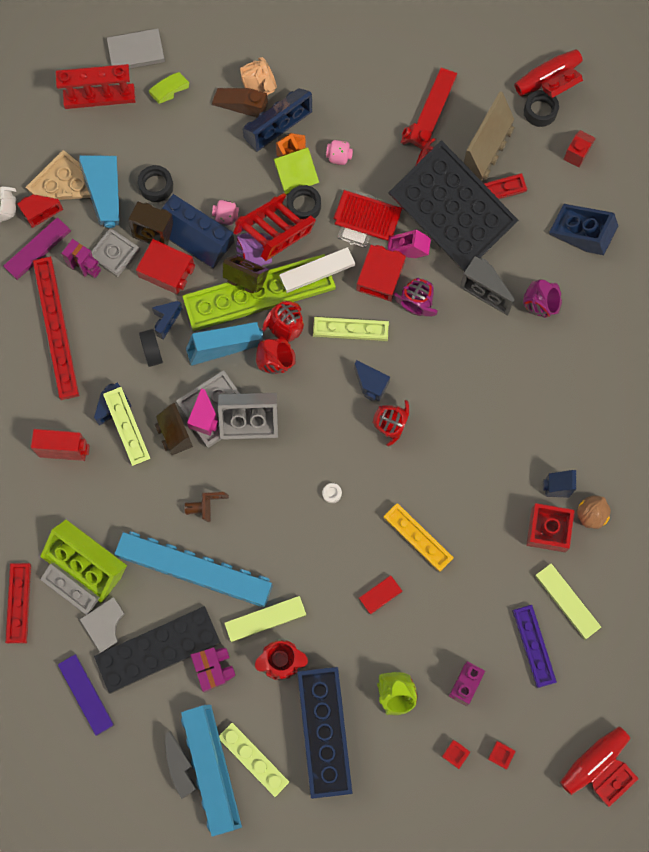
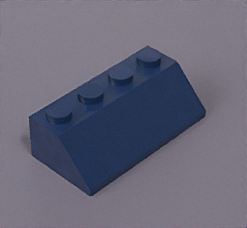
(278, 119)
(198, 232)

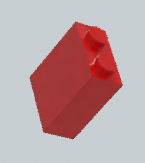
(165, 267)
(381, 272)
(59, 445)

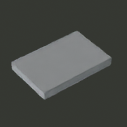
(136, 48)

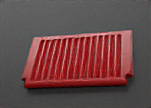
(367, 215)

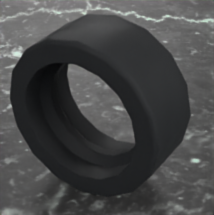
(536, 120)
(155, 170)
(304, 190)
(150, 347)

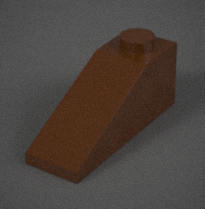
(241, 100)

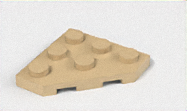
(60, 180)

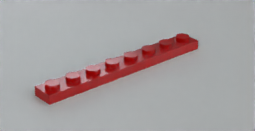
(56, 328)

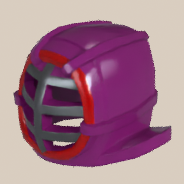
(417, 298)
(543, 298)

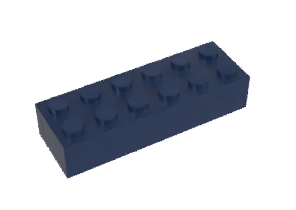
(324, 733)

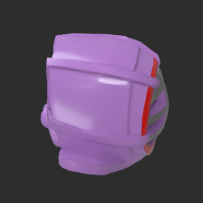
(251, 249)

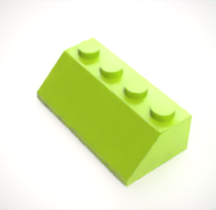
(83, 559)

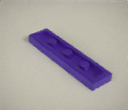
(534, 646)
(86, 695)

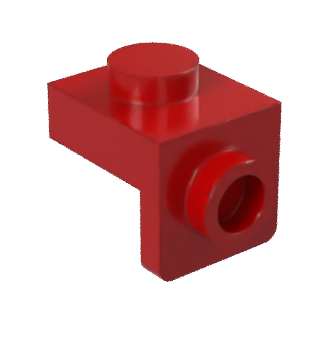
(416, 135)

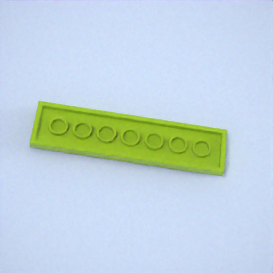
(232, 302)

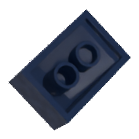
(585, 228)

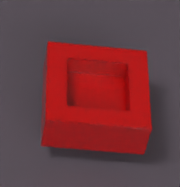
(456, 754)
(501, 755)

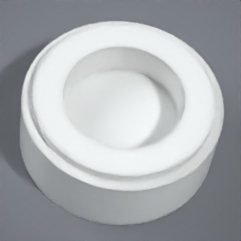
(332, 493)

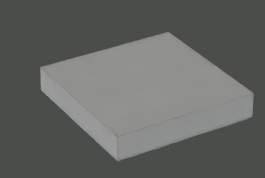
(114, 252)

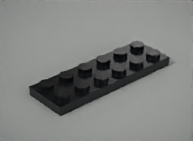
(156, 649)

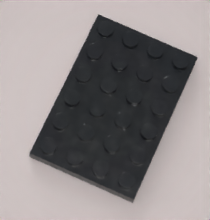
(453, 206)

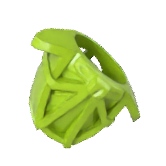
(395, 691)

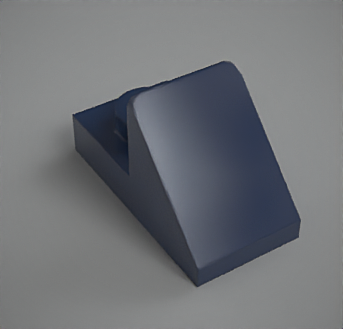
(169, 314)

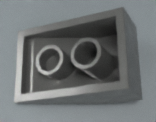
(485, 284)

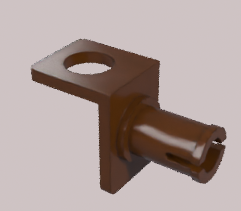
(204, 506)

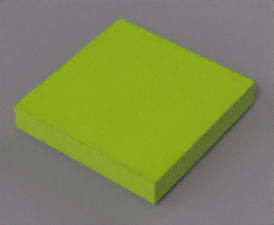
(296, 169)

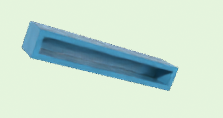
(211, 770)

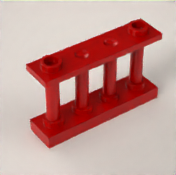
(96, 96)
(281, 240)

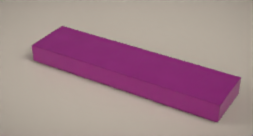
(37, 248)

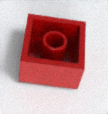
(550, 527)

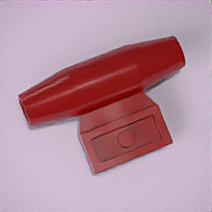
(552, 76)
(601, 768)

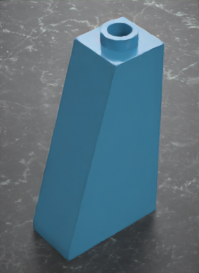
(102, 184)
(222, 342)

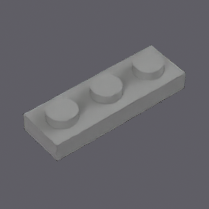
(70, 588)

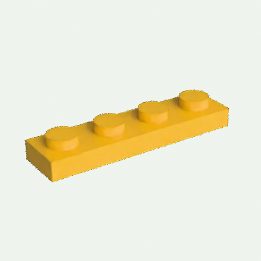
(418, 537)

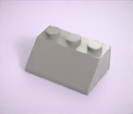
(248, 416)

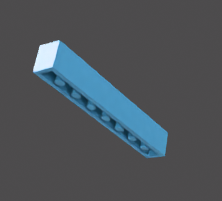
(193, 569)

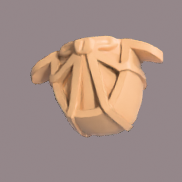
(258, 76)

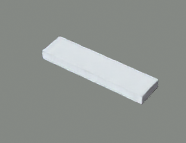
(317, 270)

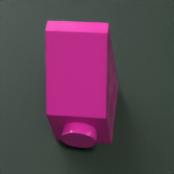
(411, 243)
(203, 415)

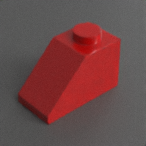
(579, 148)
(39, 208)

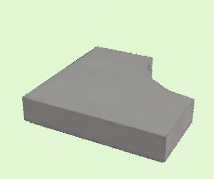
(102, 624)

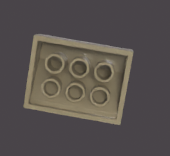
(490, 138)

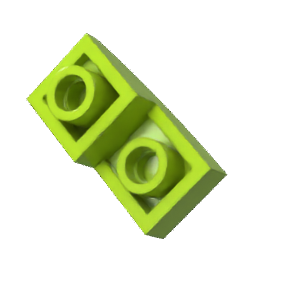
(167, 87)

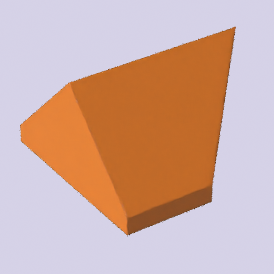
(290, 144)

